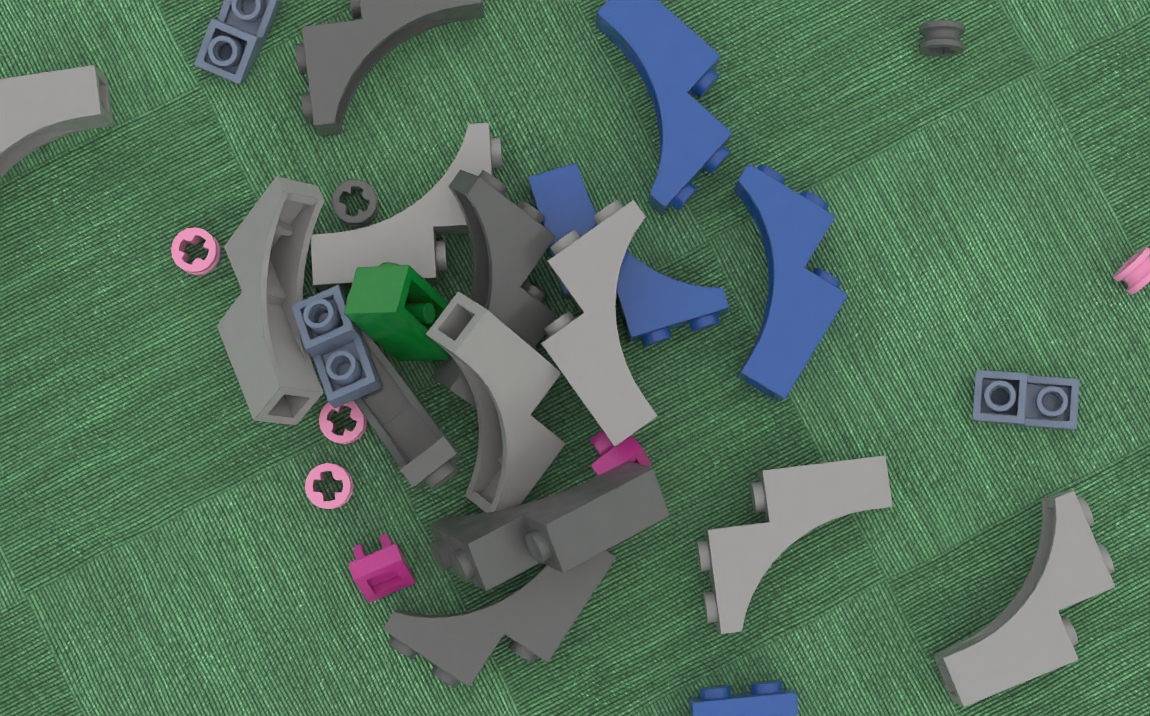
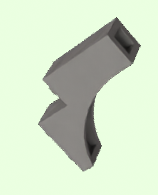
(48, 107)
(411, 234)
(260, 325)
(589, 346)
(507, 386)
(791, 505)
(1029, 632)

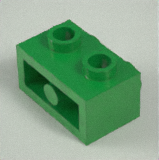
(396, 310)

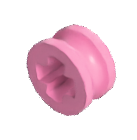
(193, 236)
(1135, 271)
(329, 428)
(319, 498)

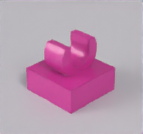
(613, 456)
(380, 571)

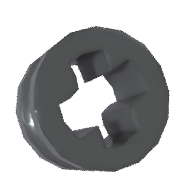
(941, 38)
(348, 188)

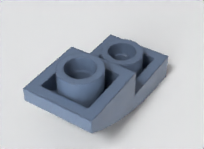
(236, 37)
(336, 347)
(1026, 400)

